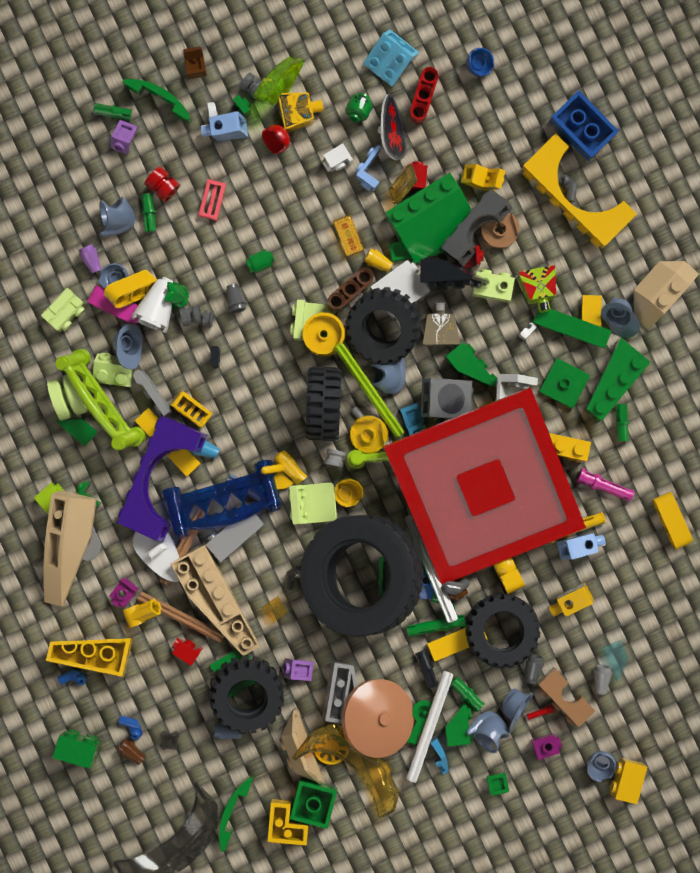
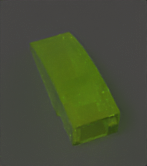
(278, 80)

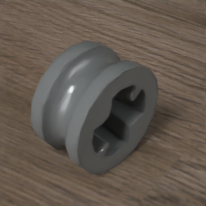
(208, 318)

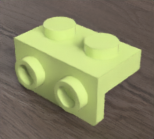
(110, 371)

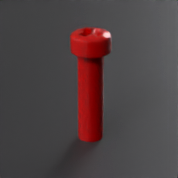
(549, 709)

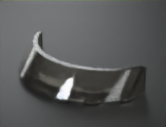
(183, 845)

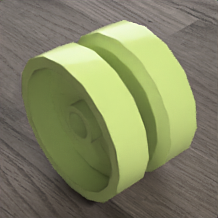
(65, 398)

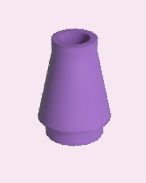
(90, 258)

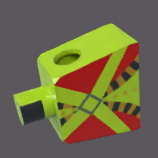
(539, 286)

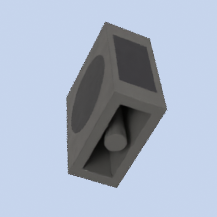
(445, 398)

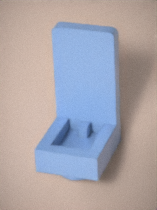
(366, 180)

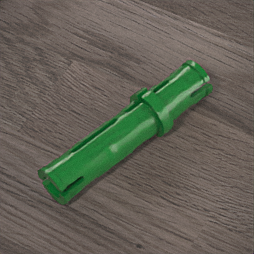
(434, 626)

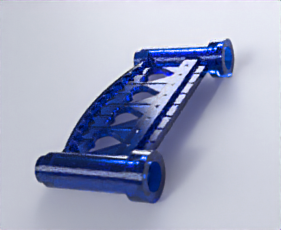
(181, 504)

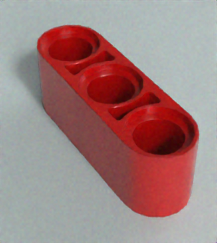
(424, 86)

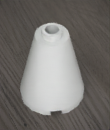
(153, 309)

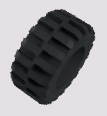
(370, 345)
(323, 403)
(528, 636)
(251, 718)

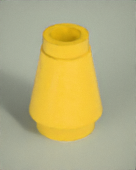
(377, 260)

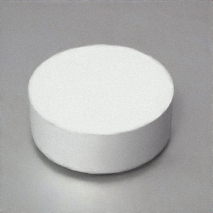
(211, 109)

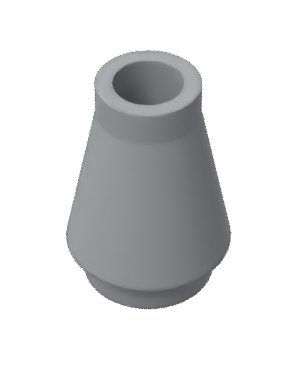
(602, 677)

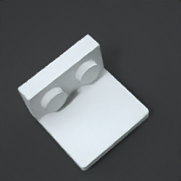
(512, 383)

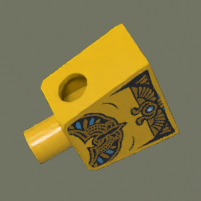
(298, 110)

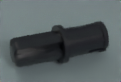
(426, 669)

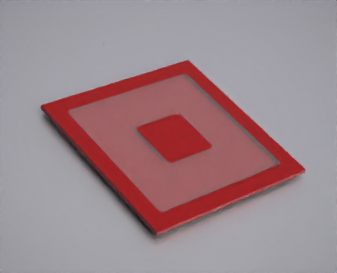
(485, 486)

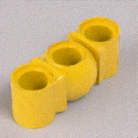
(509, 575)

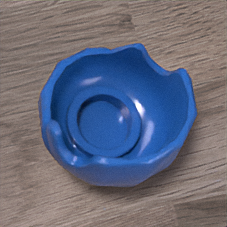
(480, 62)

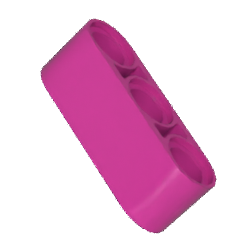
(100, 301)

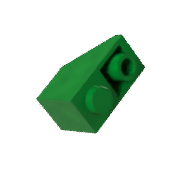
(457, 727)

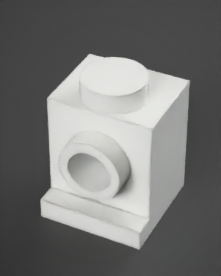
(337, 158)

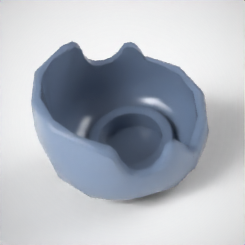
(112, 273)
(601, 766)

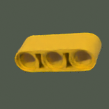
(129, 289)
(672, 520)

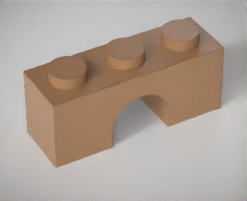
(552, 685)

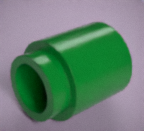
(260, 261)

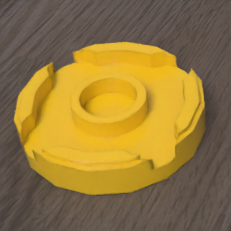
(369, 434)

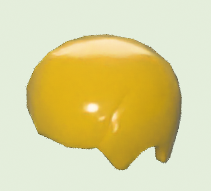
(348, 492)

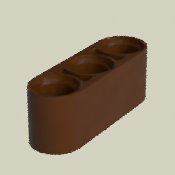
(345, 298)

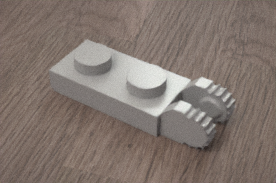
(152, 391)

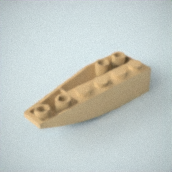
(66, 542)
(213, 596)

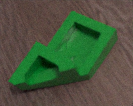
(78, 429)

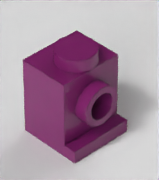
(127, 586)
(540, 742)

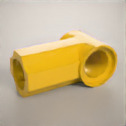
(139, 613)

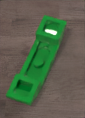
(138, 87)
(225, 833)

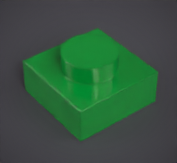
(242, 105)
(497, 783)

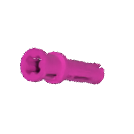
(596, 482)

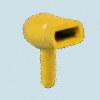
(286, 464)

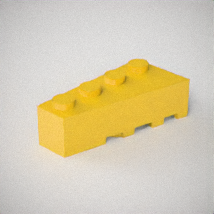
(101, 656)

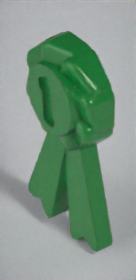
(420, 713)

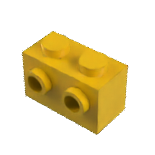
(628, 780)

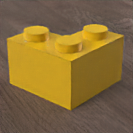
(282, 828)

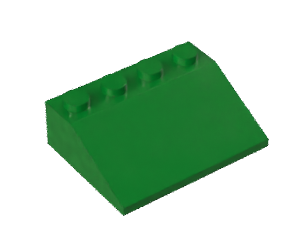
(429, 217)

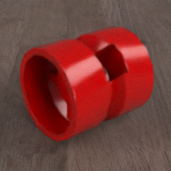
(162, 184)

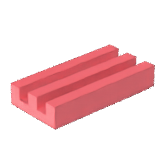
(208, 216)

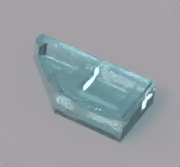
(616, 657)

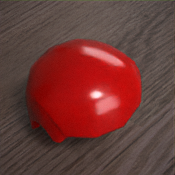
(276, 139)

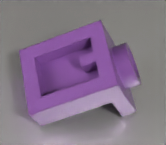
(123, 136)
(297, 669)

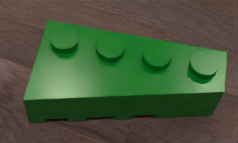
(617, 377)

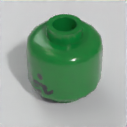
(359, 107)

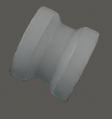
(335, 458)

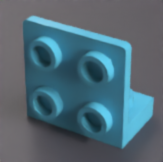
(390, 57)

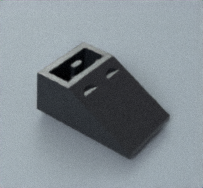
(442, 273)

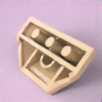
(661, 290)
(292, 738)

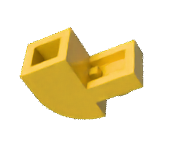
(482, 178)

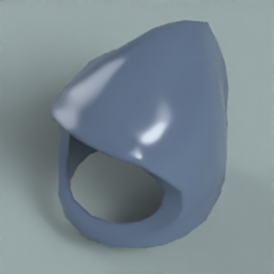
(116, 218)
(389, 377)
(489, 728)

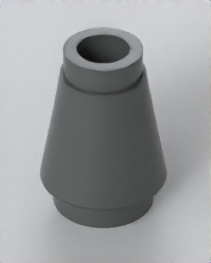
(236, 301)
(533, 668)

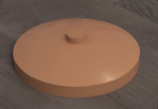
(377, 718)

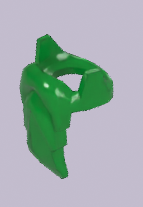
(177, 294)

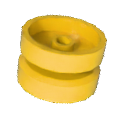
(317, 324)

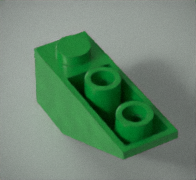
(466, 364)

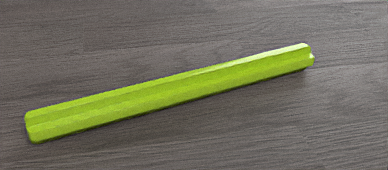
(368, 389)

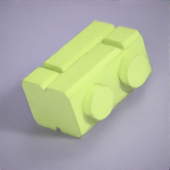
(64, 310)

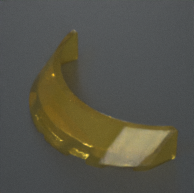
(372, 770)

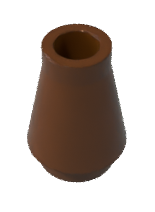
(129, 750)

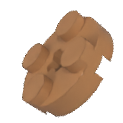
(503, 240)

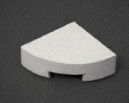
(527, 331)

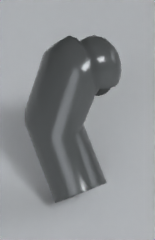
(570, 186)
(455, 587)

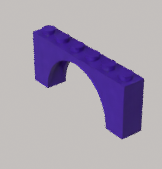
(138, 510)

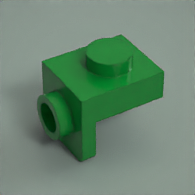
(82, 489)

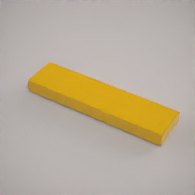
(182, 458)

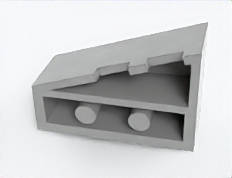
(339, 686)

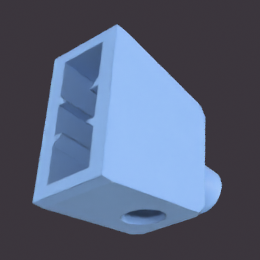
(226, 127)
(580, 546)

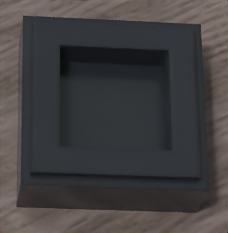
(215, 356)

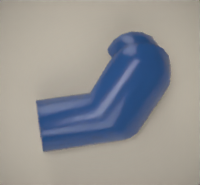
(73, 675)
(133, 725)

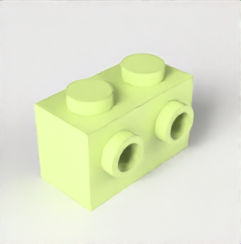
(498, 289)

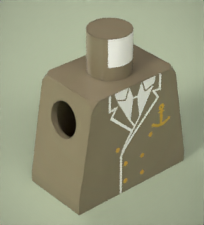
(440, 328)

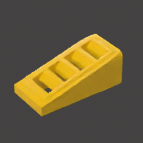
(178, 398)

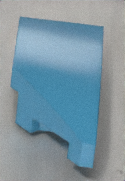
(412, 418)
(441, 762)

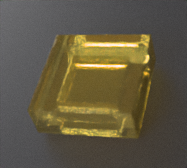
(275, 609)

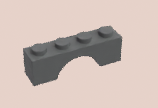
(489, 209)

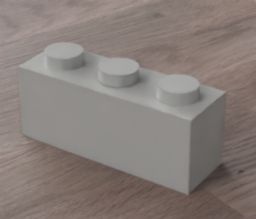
(233, 537)

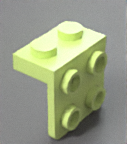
(303, 312)
(312, 503)

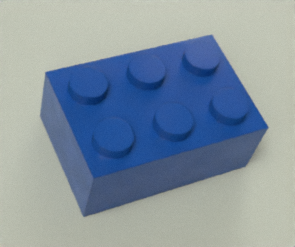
(583, 126)

